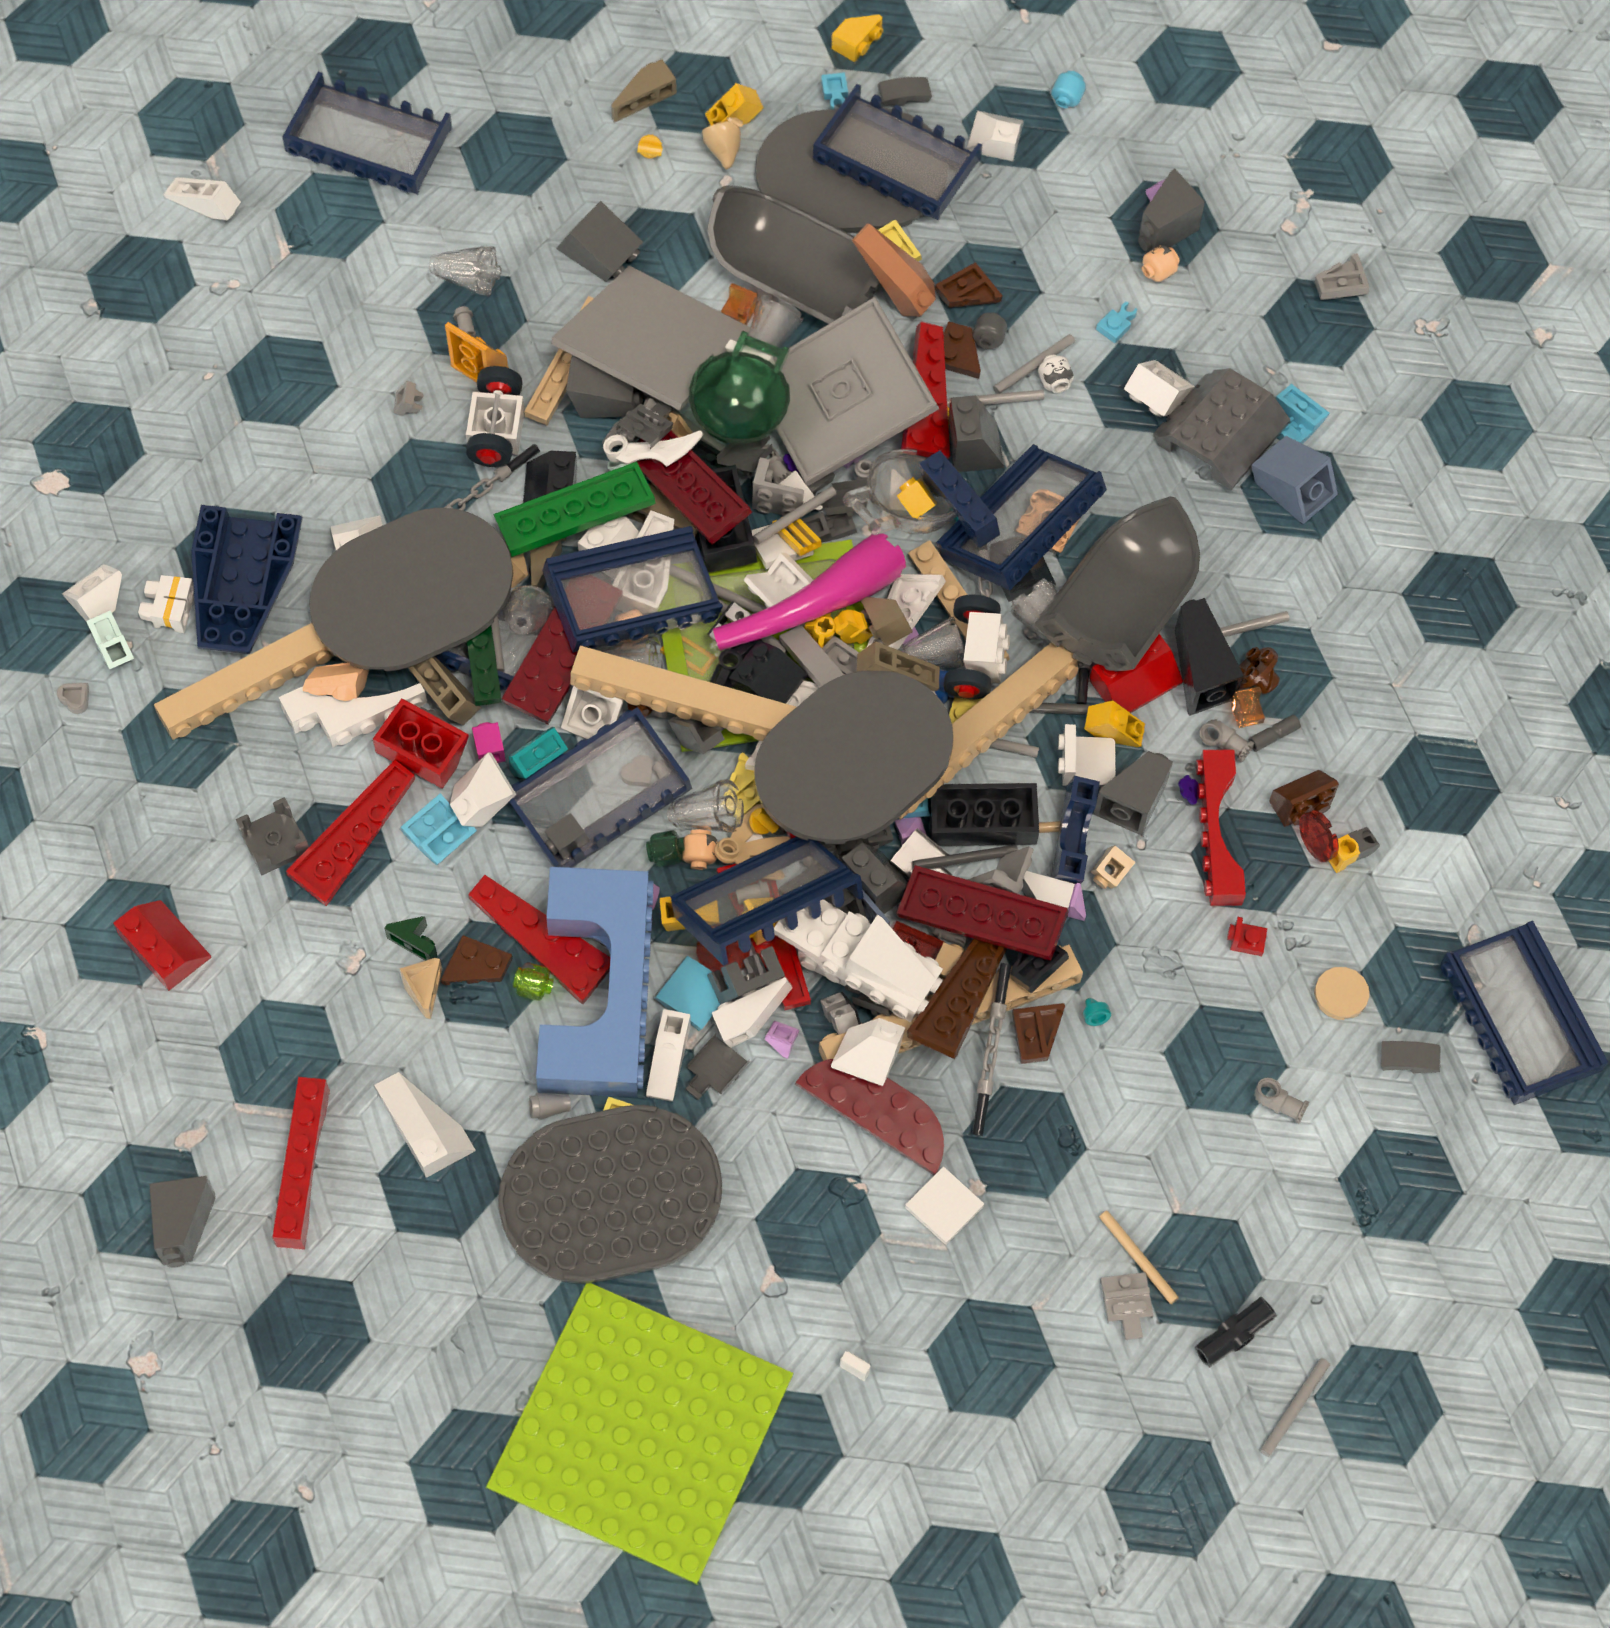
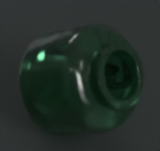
(665, 848)

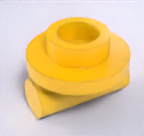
(650, 146)
(761, 822)

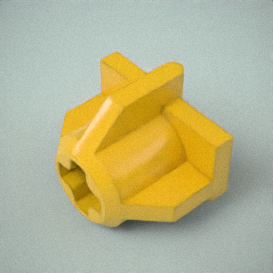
(852, 626)
(821, 629)

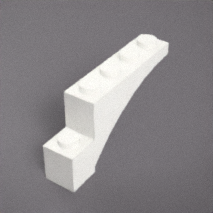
(341, 718)

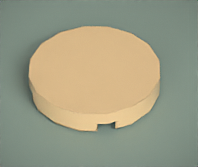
(1341, 993)

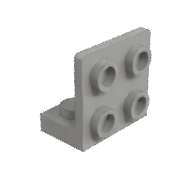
(773, 497)
(1009, 871)

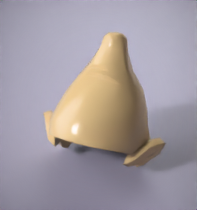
(724, 140)

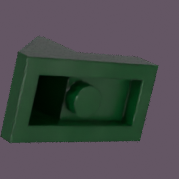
(407, 935)

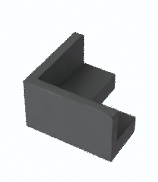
(695, 734)

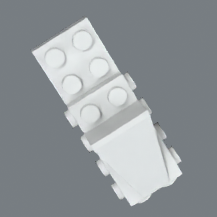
(866, 957)

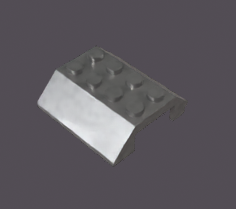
(1225, 424)

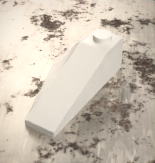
(427, 1129)

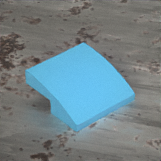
(1304, 414)
(436, 830)
(690, 992)

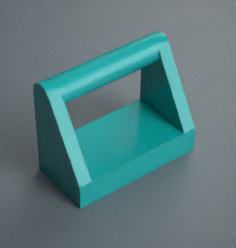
(536, 753)

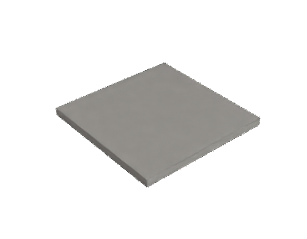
(648, 335)
(849, 392)

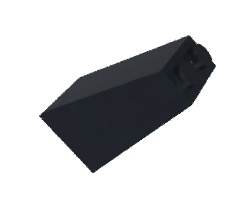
(1205, 659)

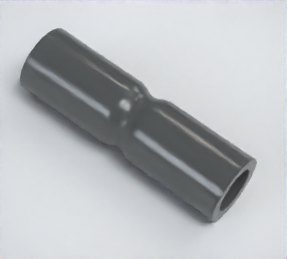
(1276, 732)

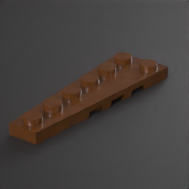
(957, 1000)

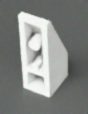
(204, 196)

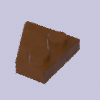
(968, 288)
(960, 350)
(476, 963)
(1036, 1031)

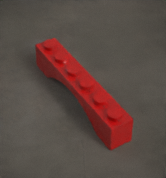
(1225, 876)
(296, 1183)

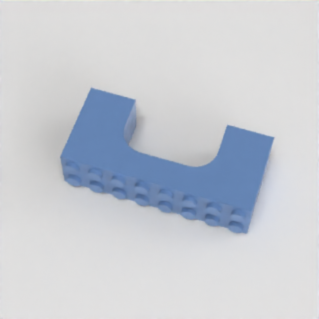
(607, 1053)

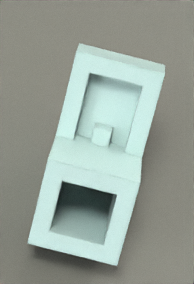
(109, 640)

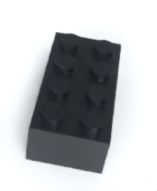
(737, 545)
(984, 814)

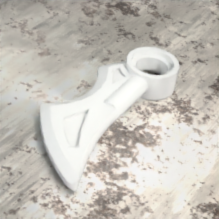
(664, 451)

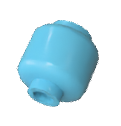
(1068, 89)

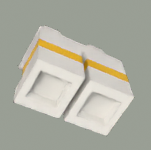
(171, 603)

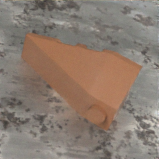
(897, 272)

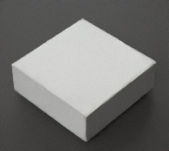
(855, 1366)

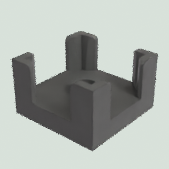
(273, 838)
(742, 984)

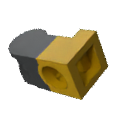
(1354, 847)

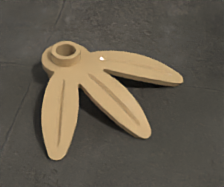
(739, 848)

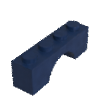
(972, 512)
(1077, 811)

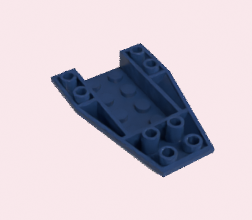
(239, 575)

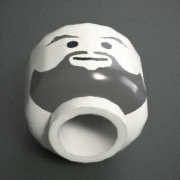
(1056, 373)

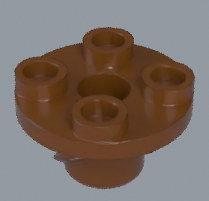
(1259, 669)

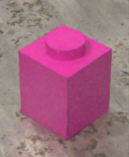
(488, 739)

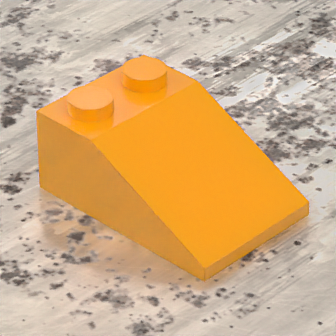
(471, 353)

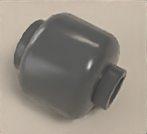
(990, 329)

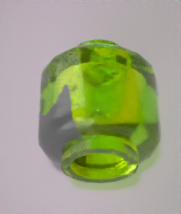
(532, 981)

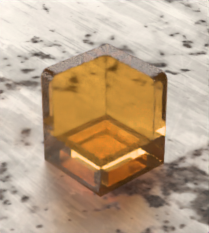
(740, 304)
(1247, 707)

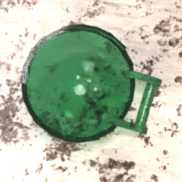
(740, 393)

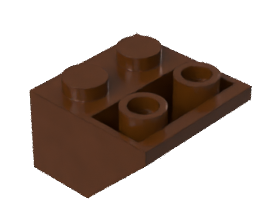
(1302, 796)

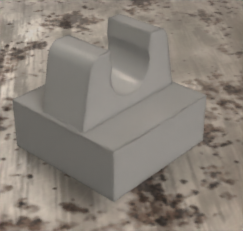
(405, 399)

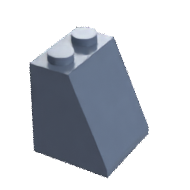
(1296, 478)

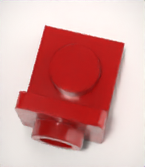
(1247, 938)

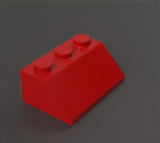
(1134, 688)
(421, 743)
(161, 942)

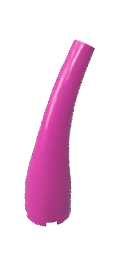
(848, 580)

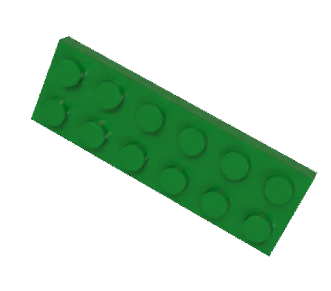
(574, 509)

